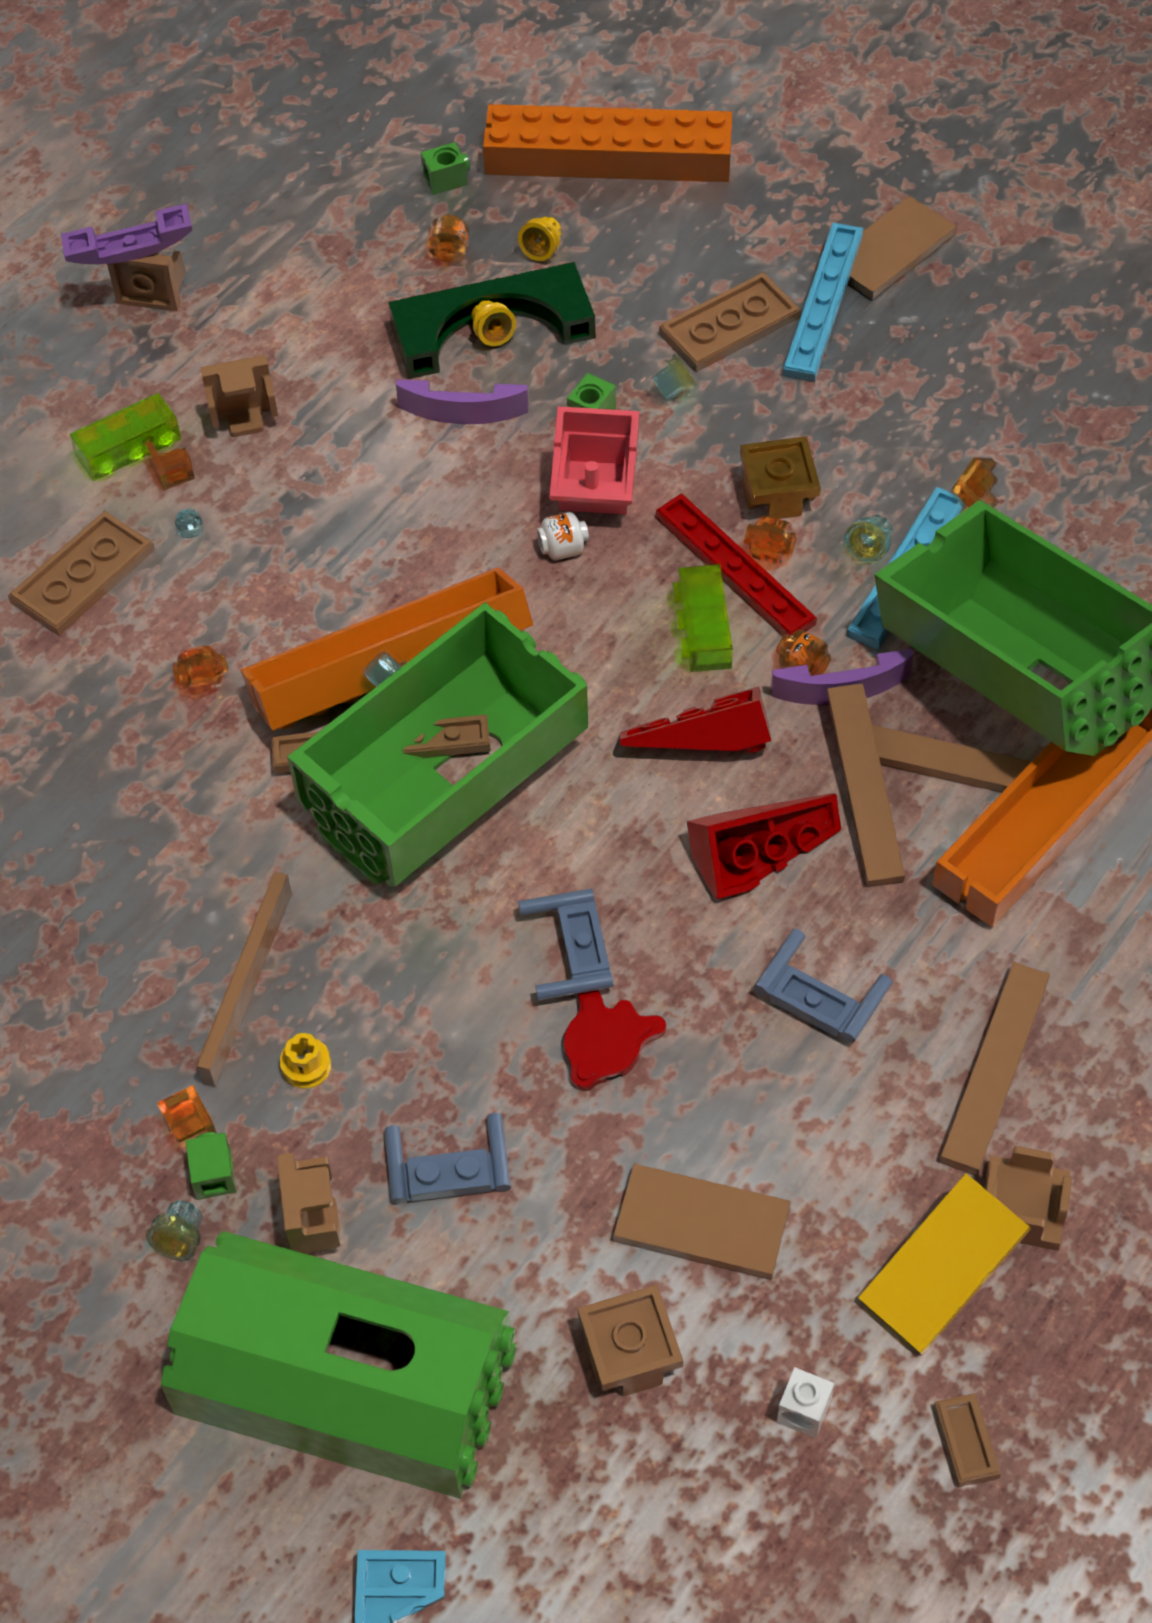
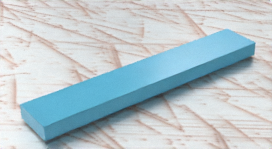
(823, 302)
(937, 512)

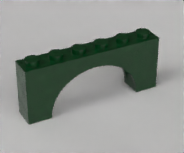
(545, 295)

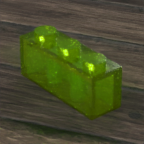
(122, 436)
(703, 618)

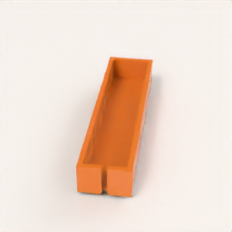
(607, 143)
(332, 667)
(1036, 822)

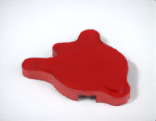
(607, 1040)

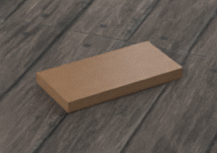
(897, 245)
(729, 321)
(81, 572)
(702, 1221)

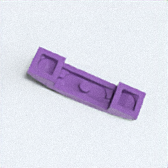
(129, 243)
(462, 407)
(797, 685)

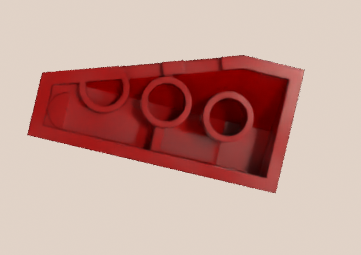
(729, 725)
(750, 843)

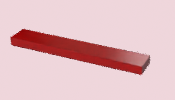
(736, 566)

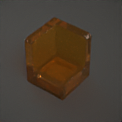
(170, 467)
(977, 482)
(185, 1114)

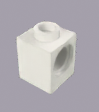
(805, 1402)

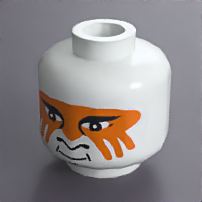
(562, 536)

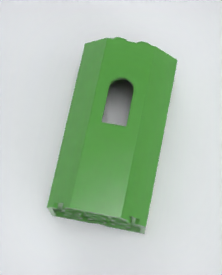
(999, 602)
(394, 808)
(258, 1365)

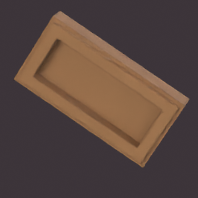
(967, 1440)

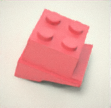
(594, 459)

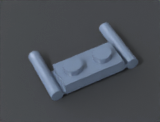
(581, 939)
(815, 1000)
(449, 1172)

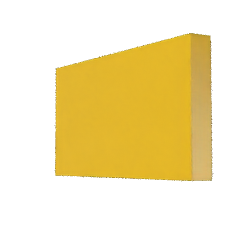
(944, 1263)

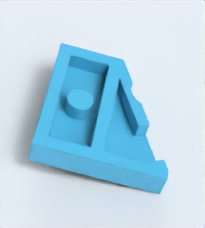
(397, 1583)

